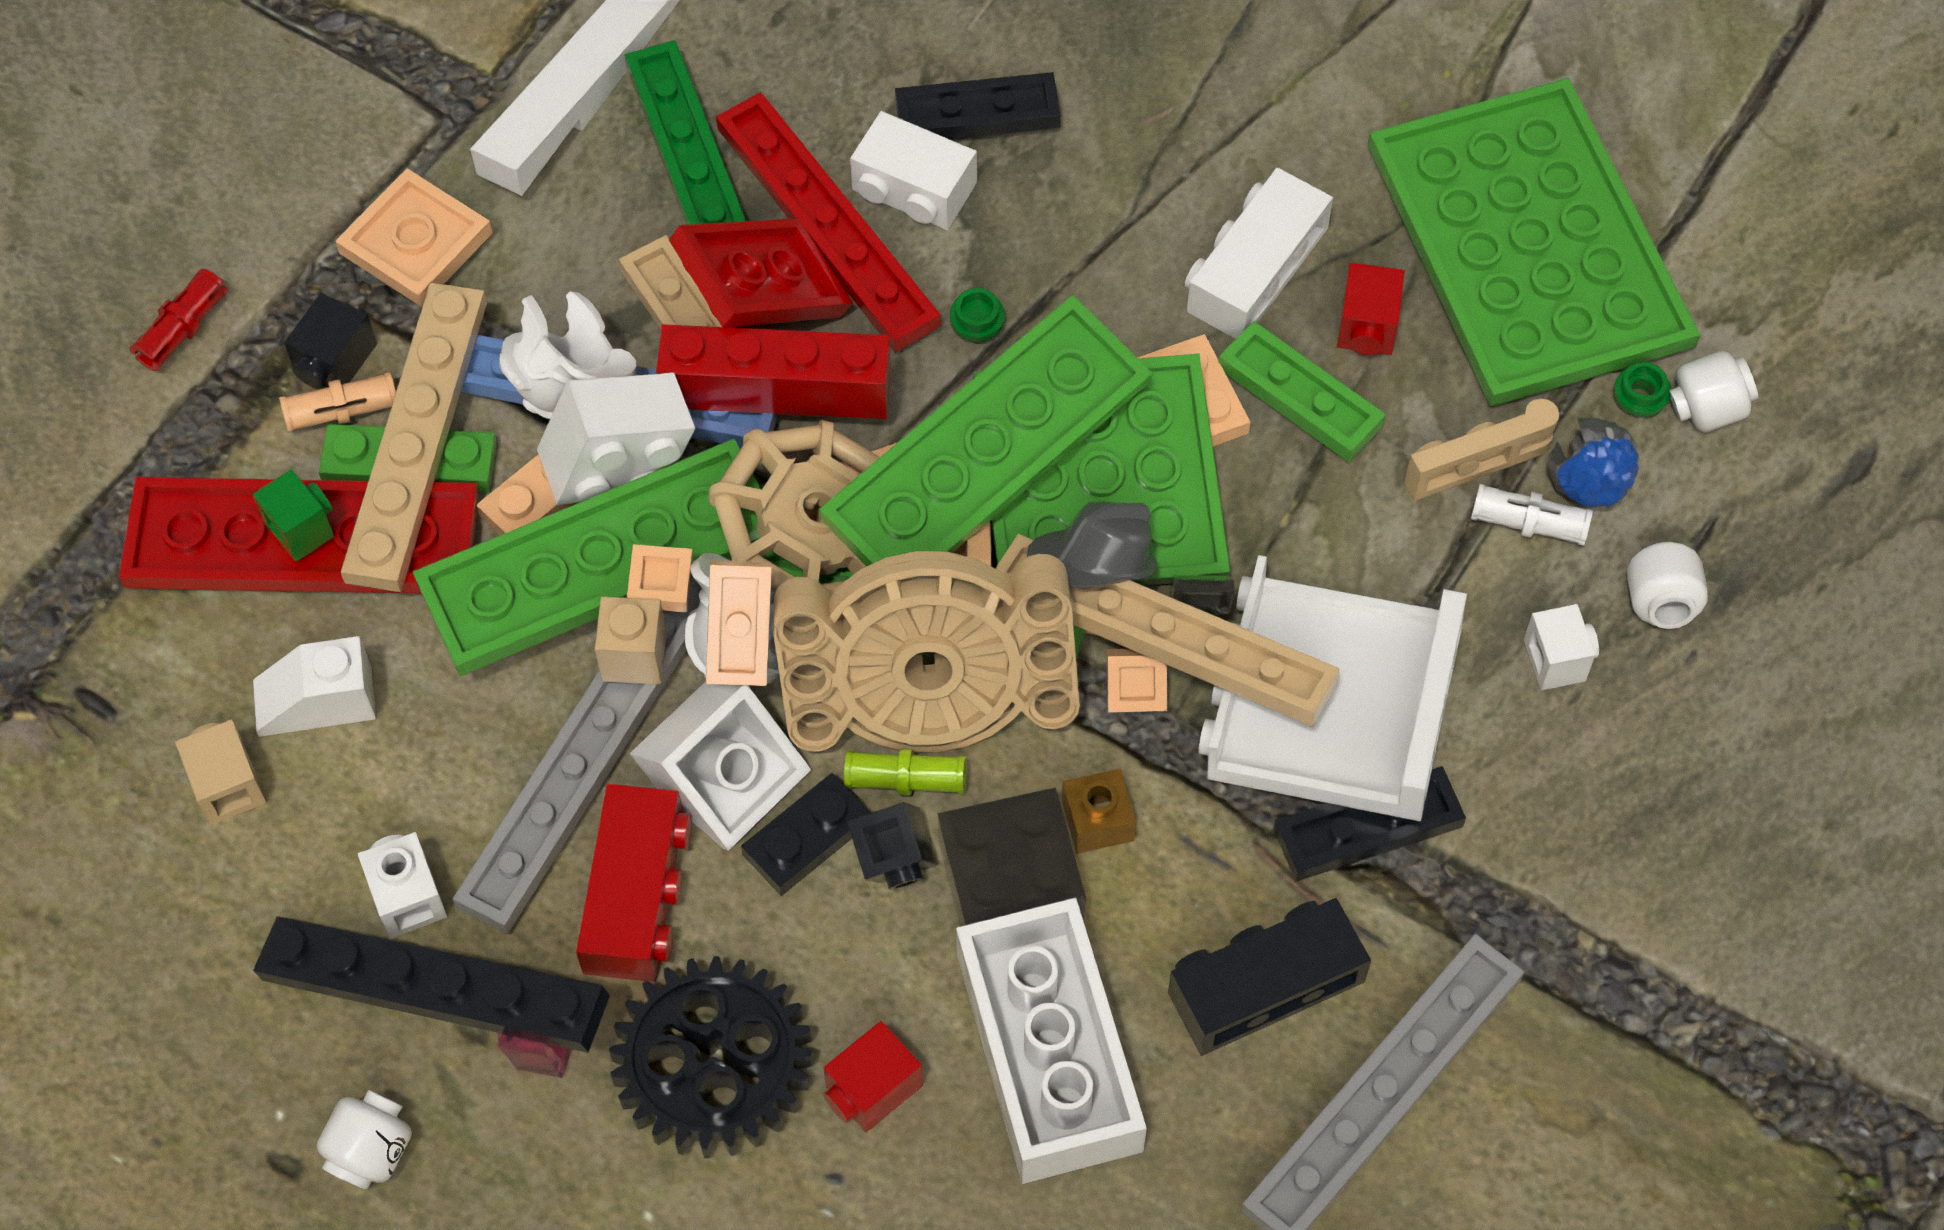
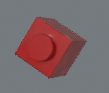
(1370, 309)
(871, 1078)

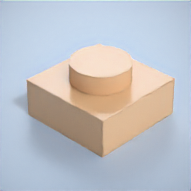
(661, 575)
(1135, 682)

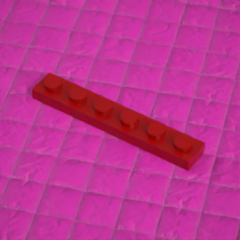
(841, 234)

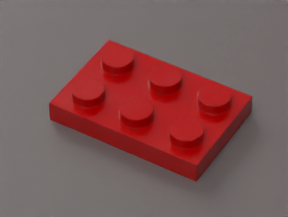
(760, 272)

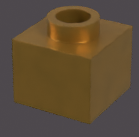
(1095, 826)

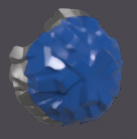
(1600, 464)

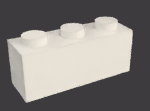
(1258, 253)

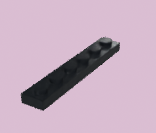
(433, 983)

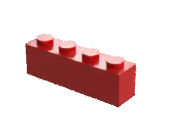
(778, 370)

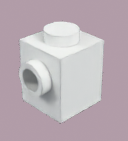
(402, 884)

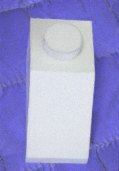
(315, 688)

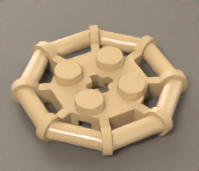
(780, 503)

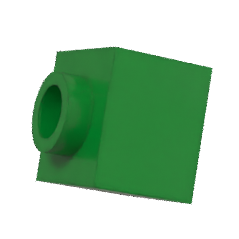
(295, 514)

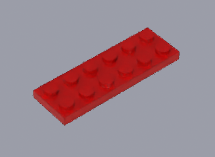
(215, 538)

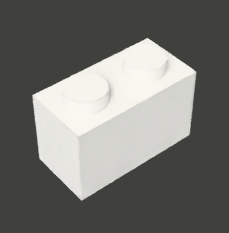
(913, 170)

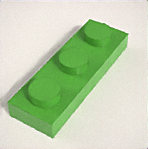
(1301, 391)
(352, 451)

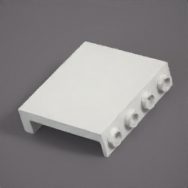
(1382, 718)

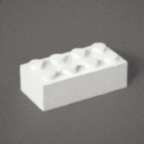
(1050, 1040)

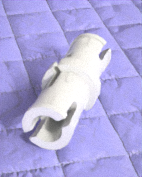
(1532, 514)

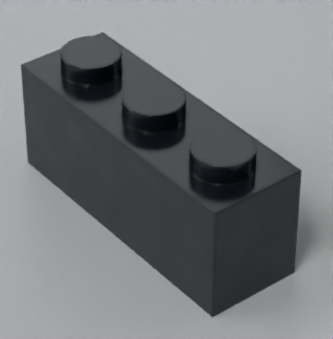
(1267, 974)

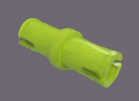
(905, 772)

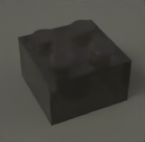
(1008, 856)

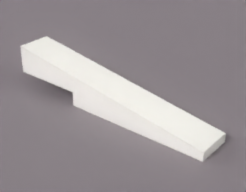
(566, 92)

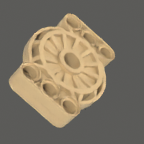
(861, 663)

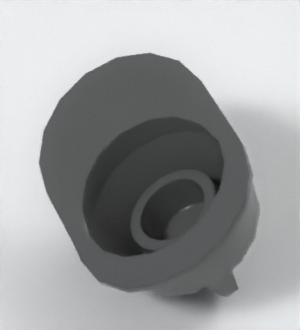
(1102, 545)

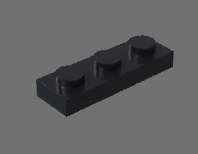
(982, 106)
(1342, 835)

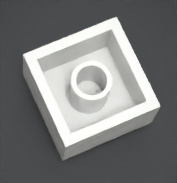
(613, 433)

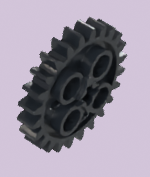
(678, 1100)

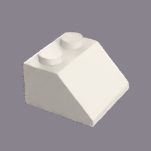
(722, 760)

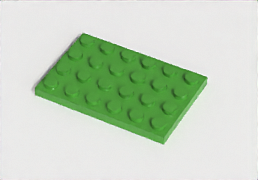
(1532, 241)

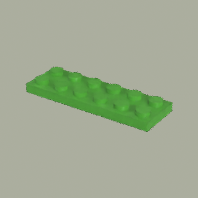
(989, 439)
(560, 566)

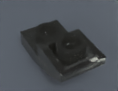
(1205, 593)

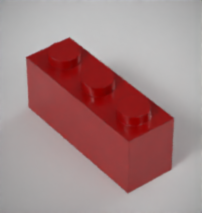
(633, 883)

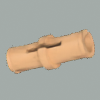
(338, 402)

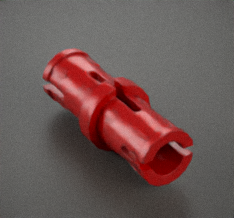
(178, 319)

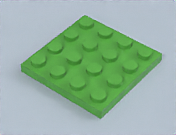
(1145, 453)

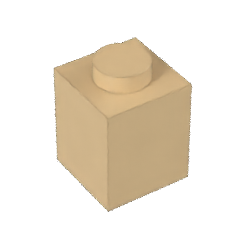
(630, 640)
(220, 771)

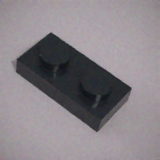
(804, 834)

